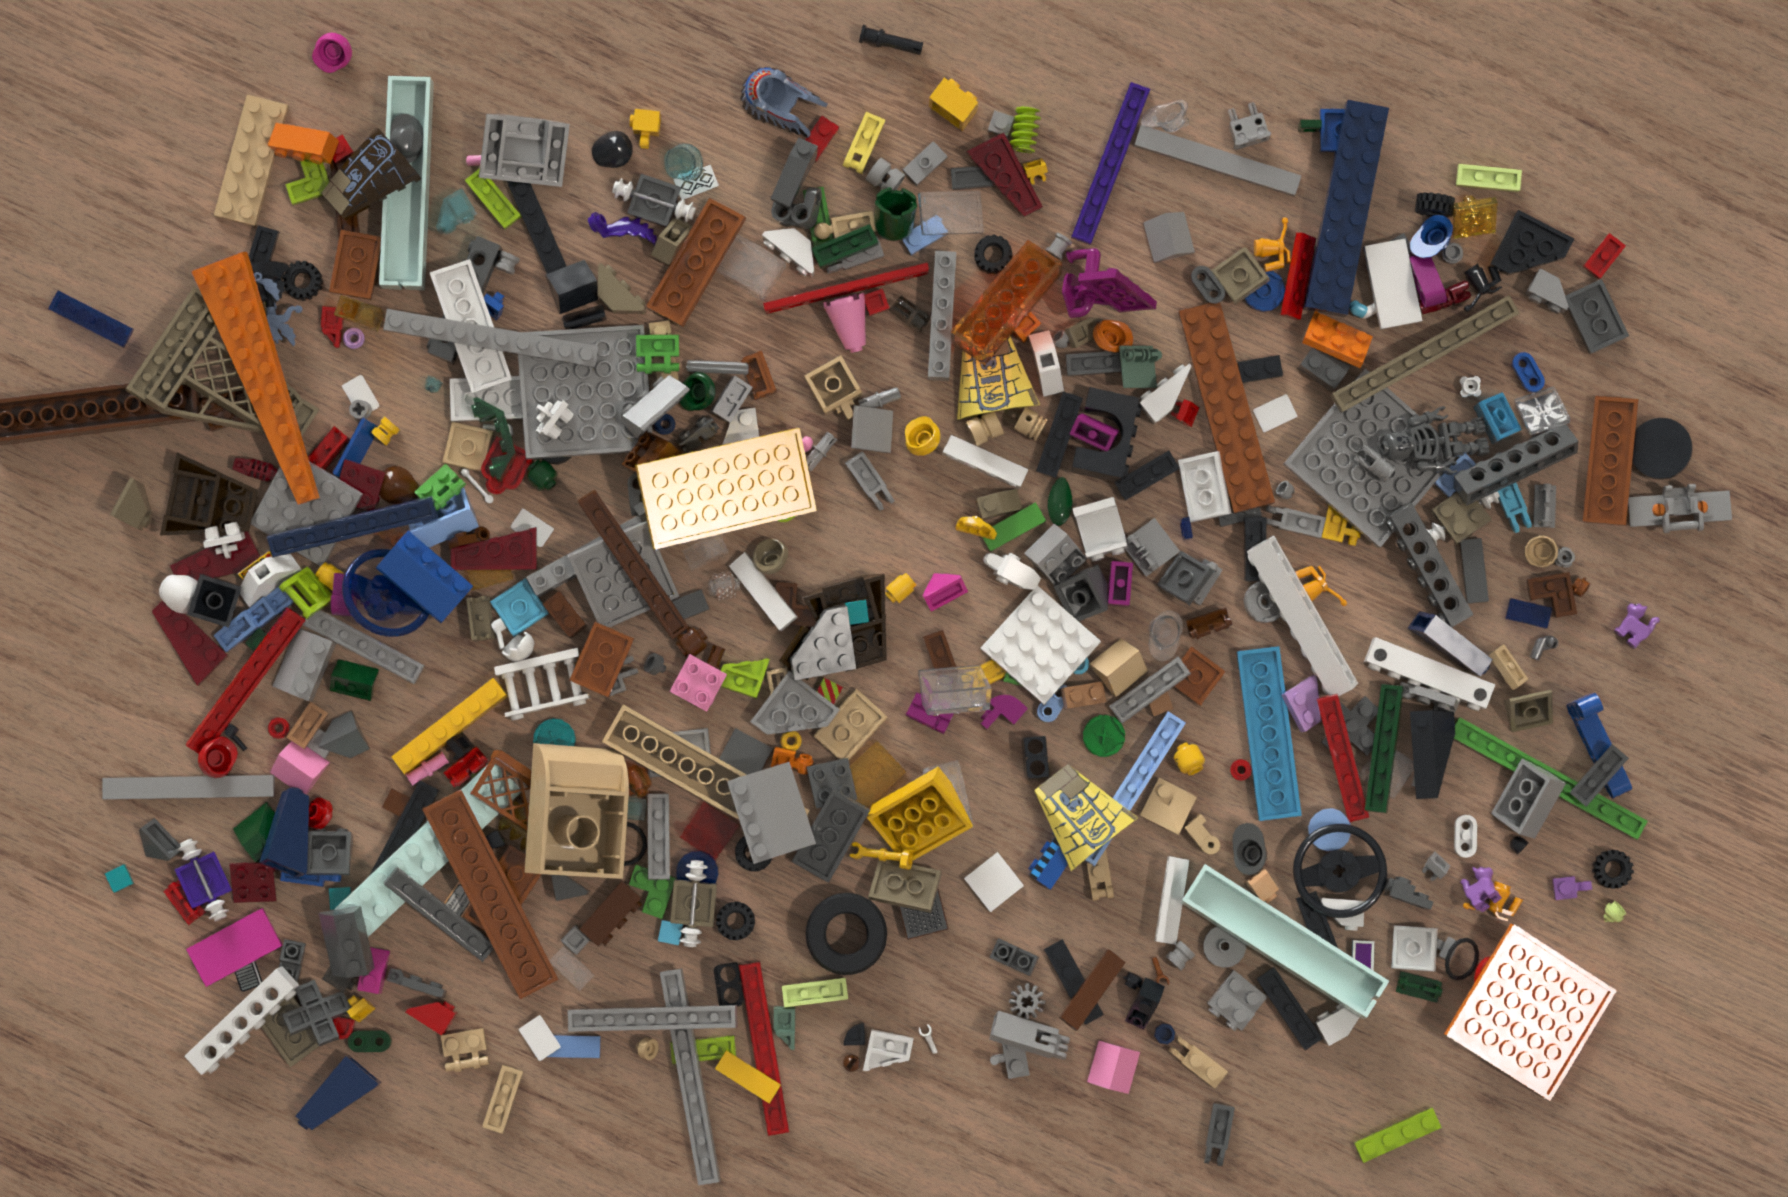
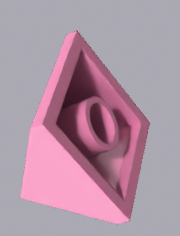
(299, 767)
(1113, 1067)

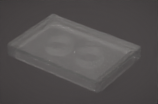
(950, 213)

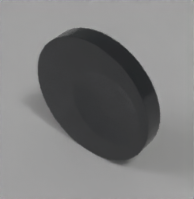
(1662, 448)

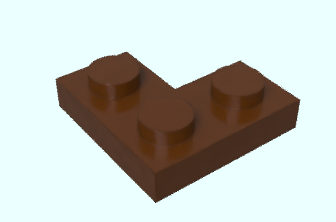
(1558, 588)
(788, 592)

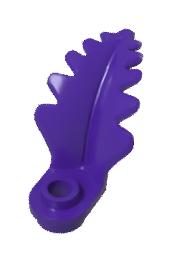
(621, 227)

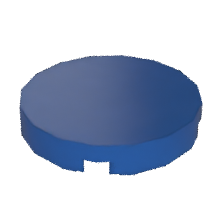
(1269, 295)

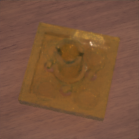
(1474, 213)

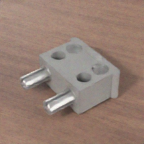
(1249, 132)

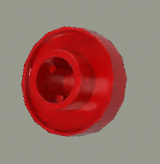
(320, 813)

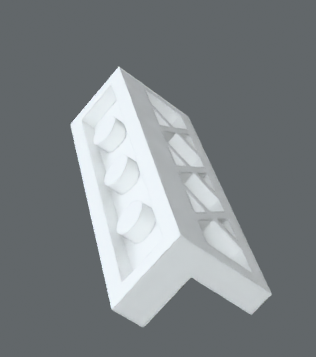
(985, 462)
(1171, 899)

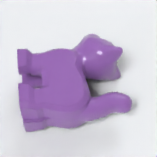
(1634, 627)
(1482, 889)

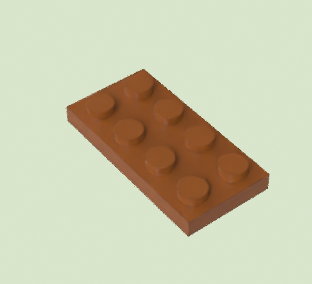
(522, 883)

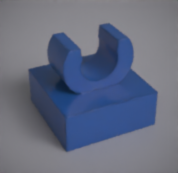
(494, 305)

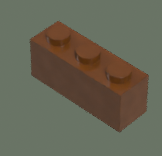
(611, 914)

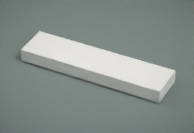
(763, 592)

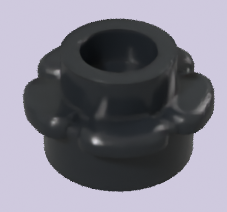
(1133, 980)

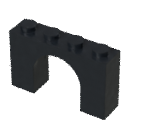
(1122, 411)

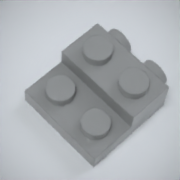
(1236, 1001)

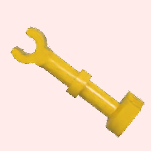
(905, 857)

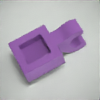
(1567, 888)

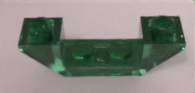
(486, 412)

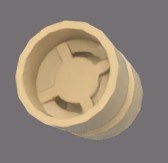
(983, 428)

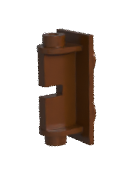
(1201, 625)

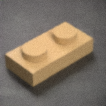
(1508, 667)

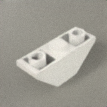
(793, 248)
(1046, 363)
(267, 576)

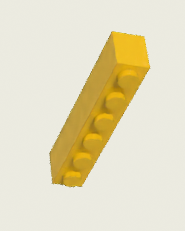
(450, 725)

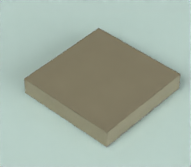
(1240, 275)

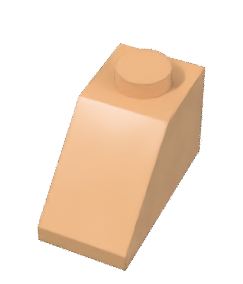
(1262, 886)

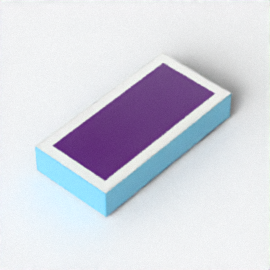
(1363, 952)

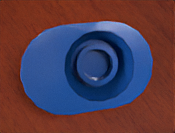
(1432, 237)

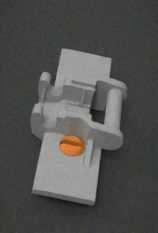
(1679, 501)

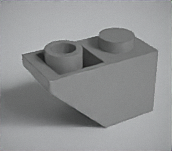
(1547, 290)

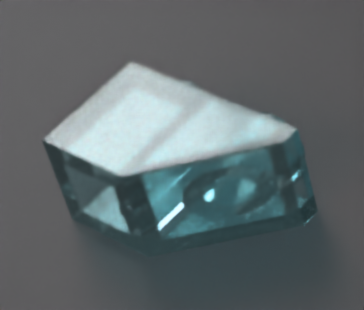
(455, 210)

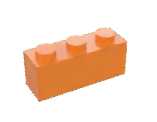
(303, 143)

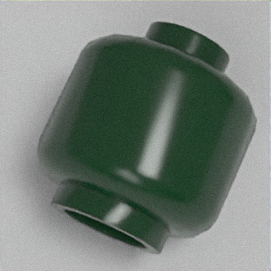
(542, 475)

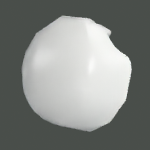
(519, 648)

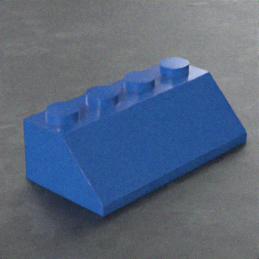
(424, 576)

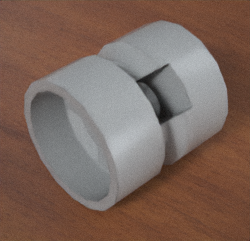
(880, 171)

